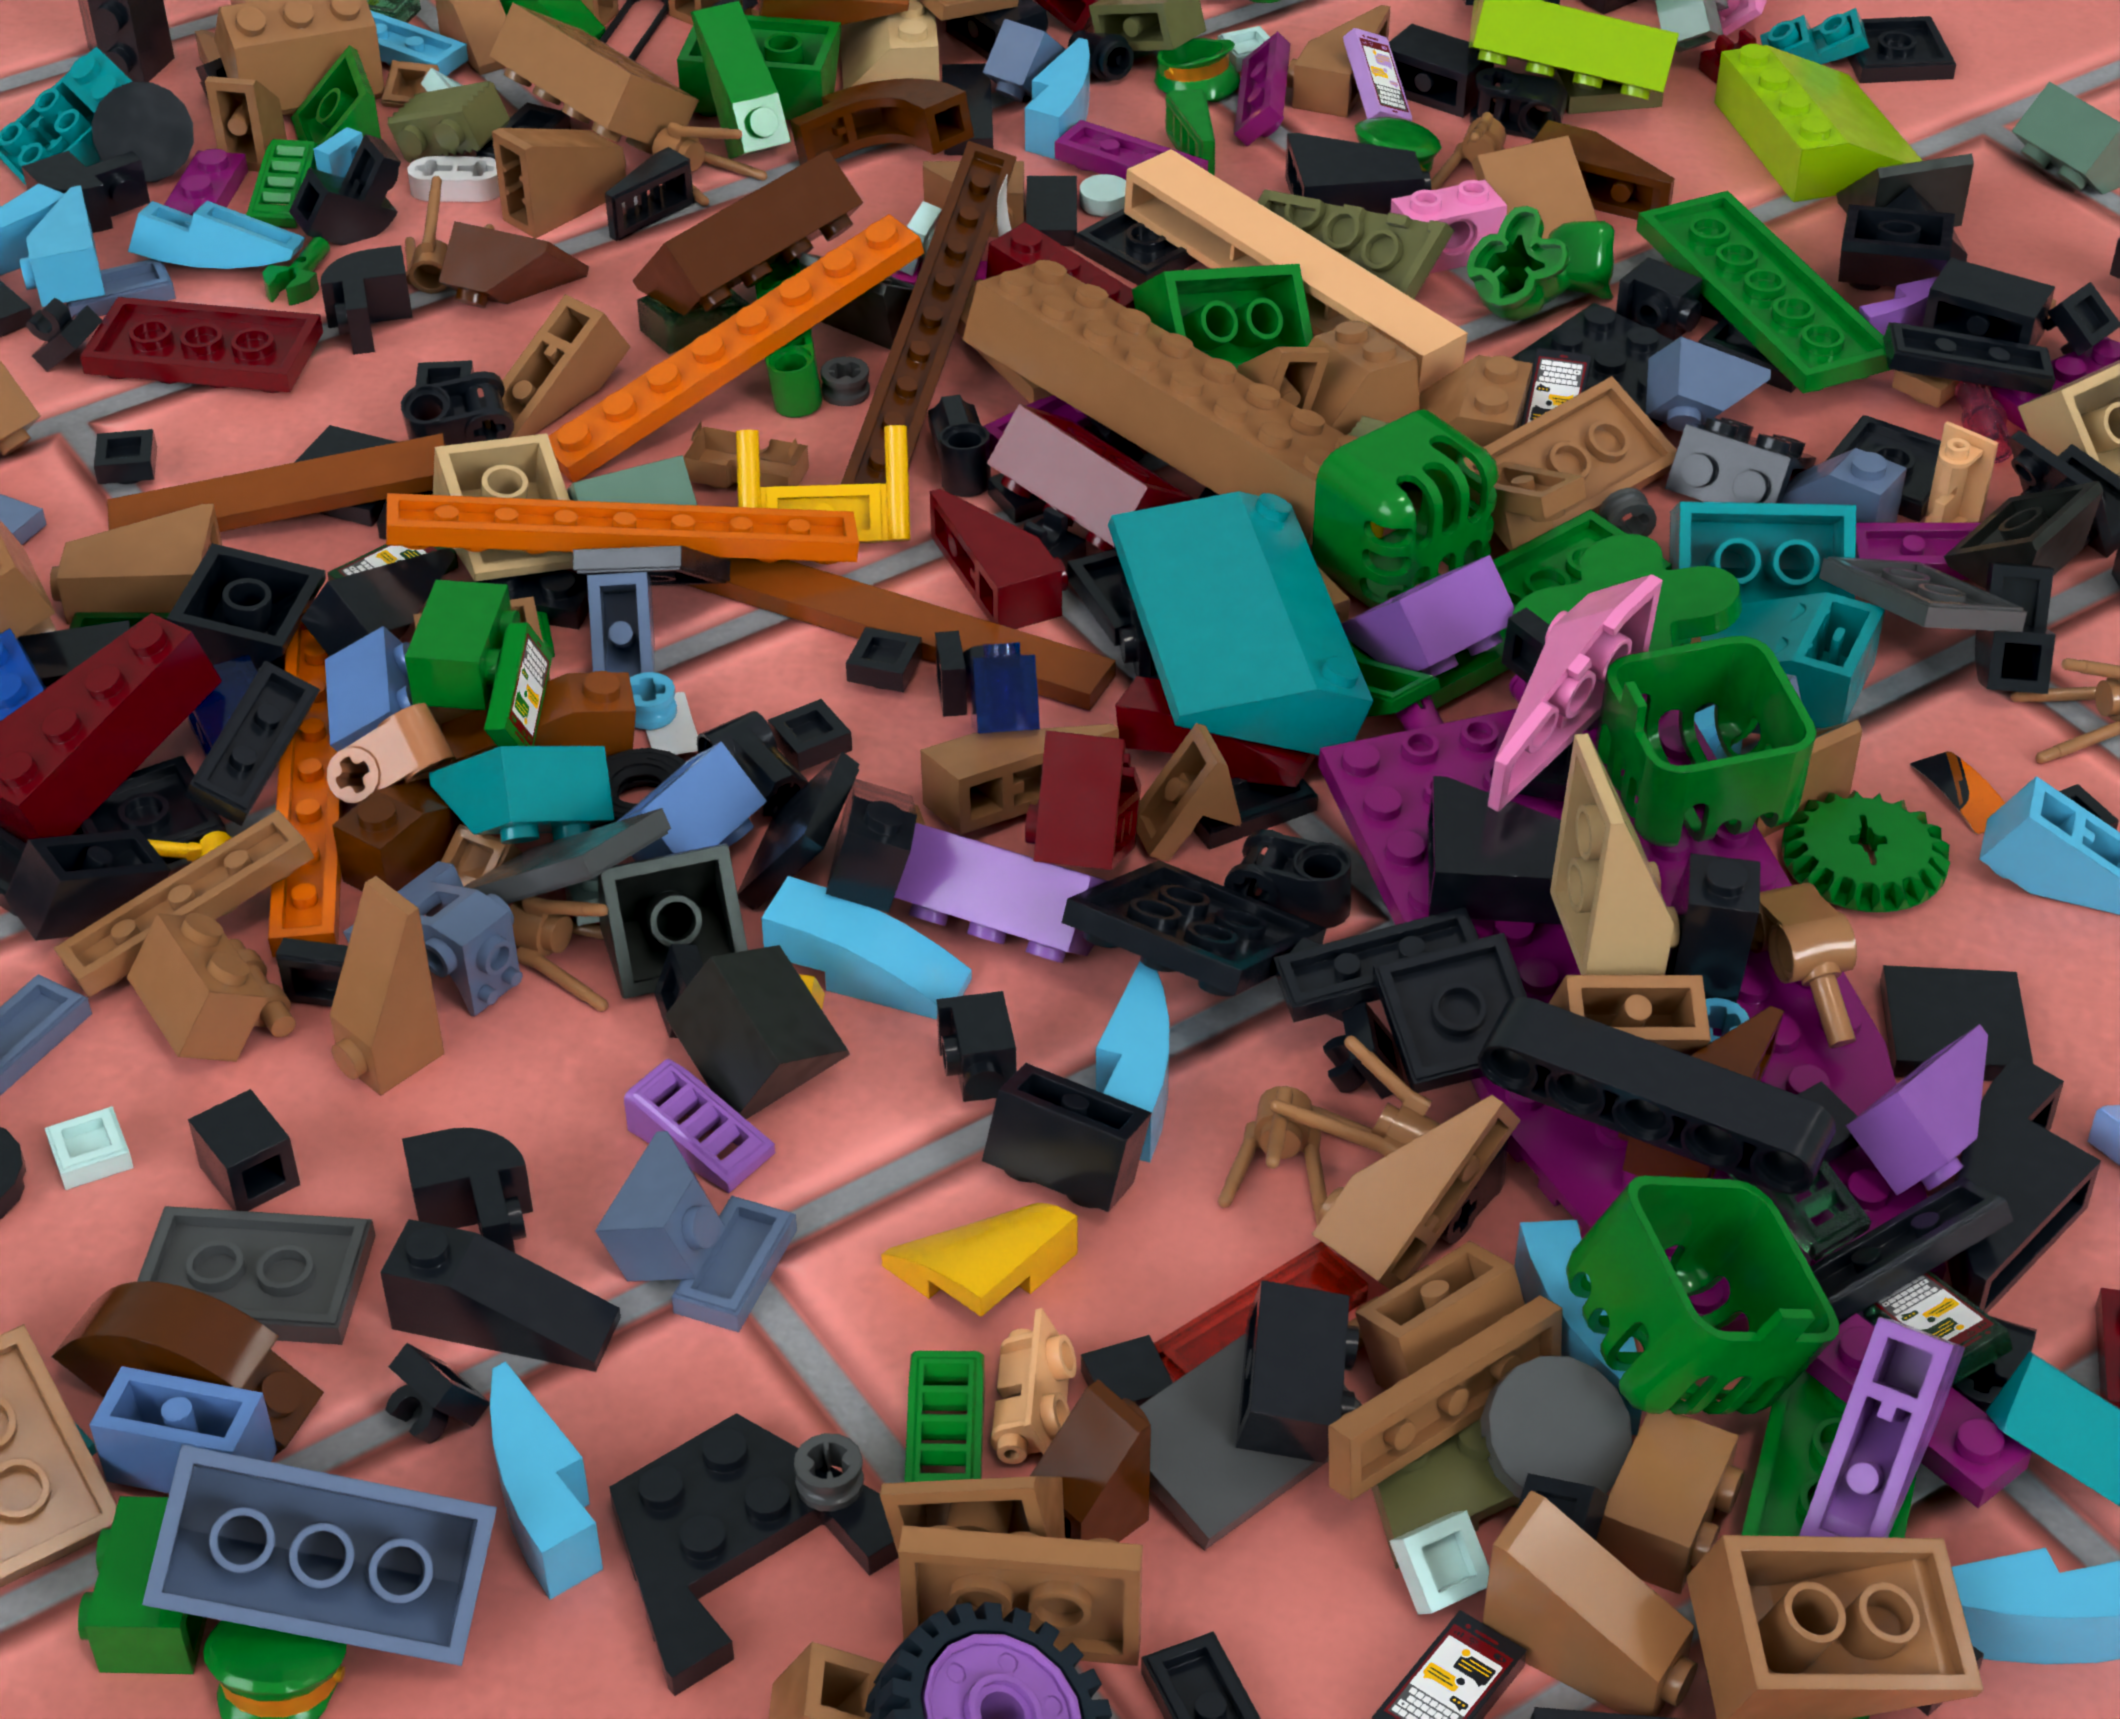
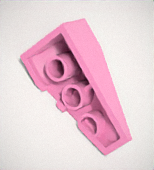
(1571, 678)

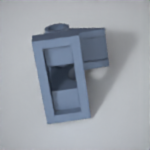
(465, 935)

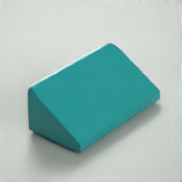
(2062, 1424)

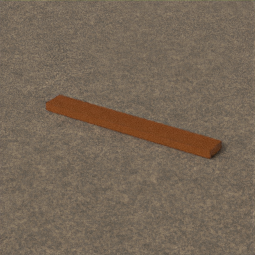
(850, 606)

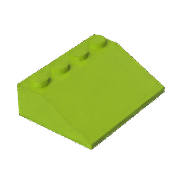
(1575, 42)
(1805, 121)

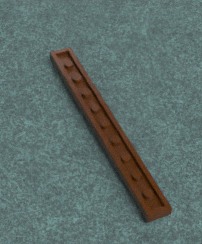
(932, 310)

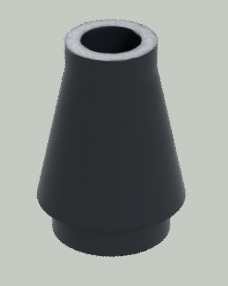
(1109, 54)

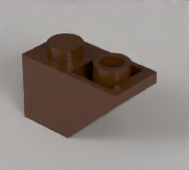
(1103, 1465)

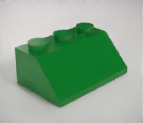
(797, 54)
(1230, 310)

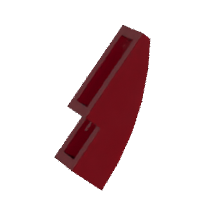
(1149, 726)

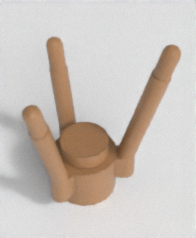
(1482, 137)
(685, 141)
(427, 259)
(2105, 696)
(544, 928)
(1394, 1126)
(1279, 1139)

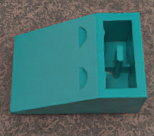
(62, 116)
(1821, 641)

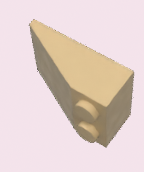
(503, 469)
(1603, 879)

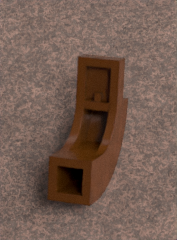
(884, 112)
(188, 1337)

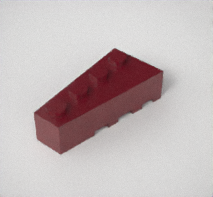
(98, 726)

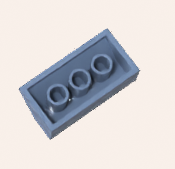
(320, 1555)

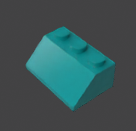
(1766, 546)

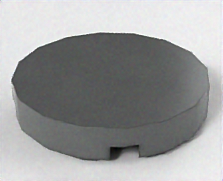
(1556, 1423)

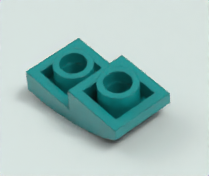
(1830, 41)

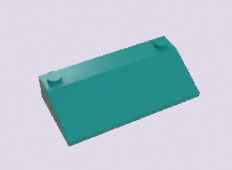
(1241, 621)

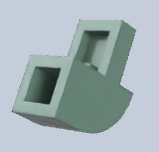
(1693, 19)

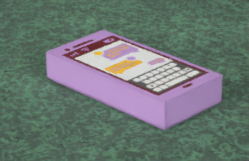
(1376, 75)

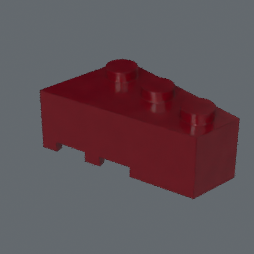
(1084, 802)

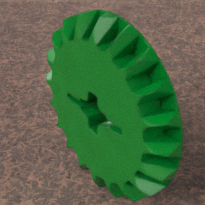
(1825, 851)

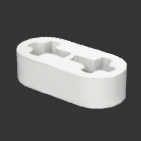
(462, 178)

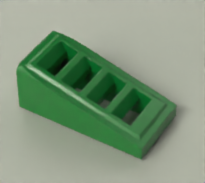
(1190, 124)
(280, 180)
(1394, 686)
(945, 1384)

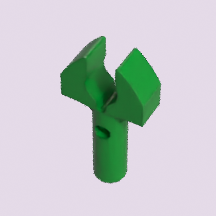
(299, 277)

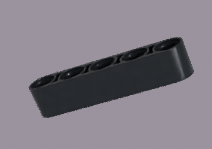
(1658, 1095)

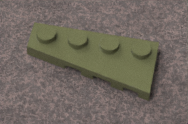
(1383, 244)

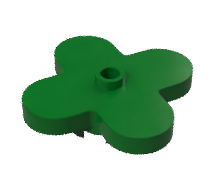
(1690, 601)

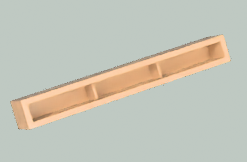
(1233, 230)

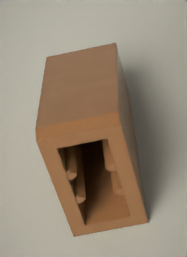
(553, 175)
(135, 565)
(1585, 1614)

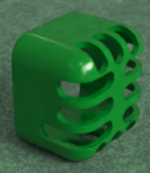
(1361, 487)
(1747, 690)
(1720, 1233)

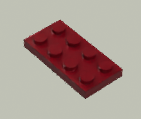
(202, 344)

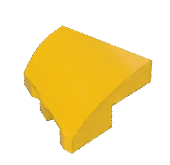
(990, 1256)

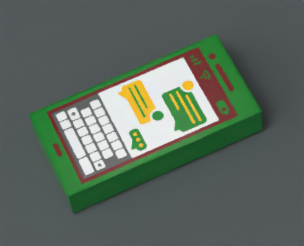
(518, 687)

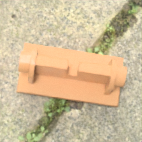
(1961, 476)
(1038, 1369)

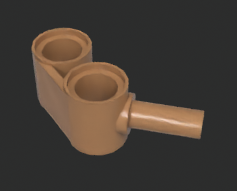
(1809, 945)

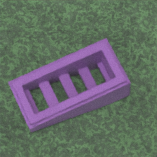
(670, 1094)

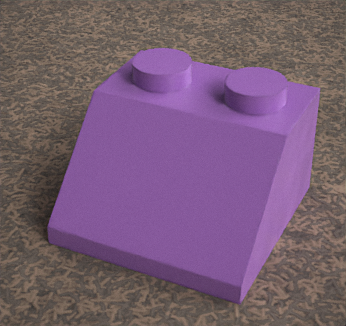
(1436, 620)

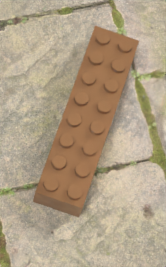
(1151, 386)

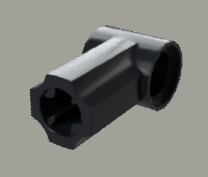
(961, 446)
(756, 751)

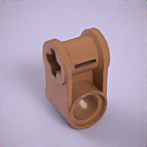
(396, 753)

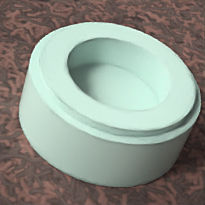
(1102, 194)

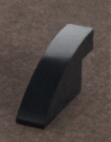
(2032, 1169)

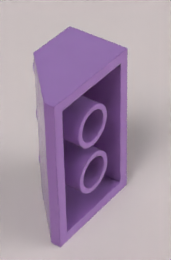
(993, 891)

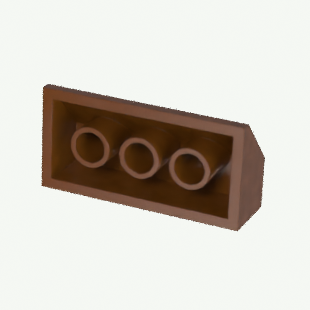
(750, 237)

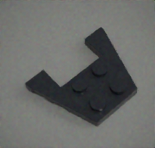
(713, 1515)

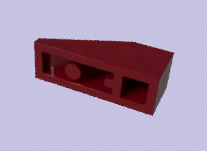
(998, 562)

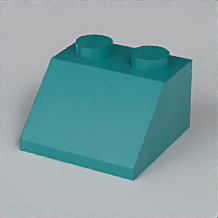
(529, 791)

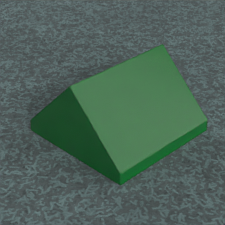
(338, 102)

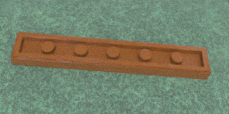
(293, 487)

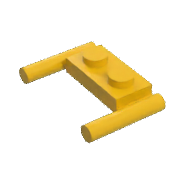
(878, 508)

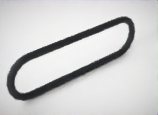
(648, 33)

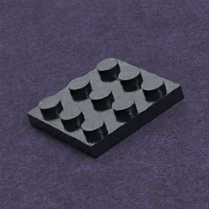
(1616, 346)
(1189, 926)

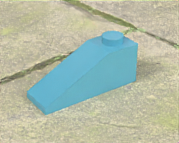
(63, 253)
(2054, 848)

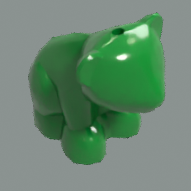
(1523, 272)

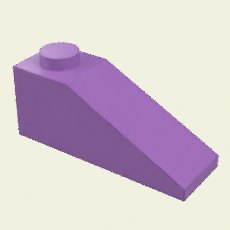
(1927, 1116)
(1883, 1432)

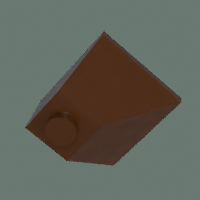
(503, 266)

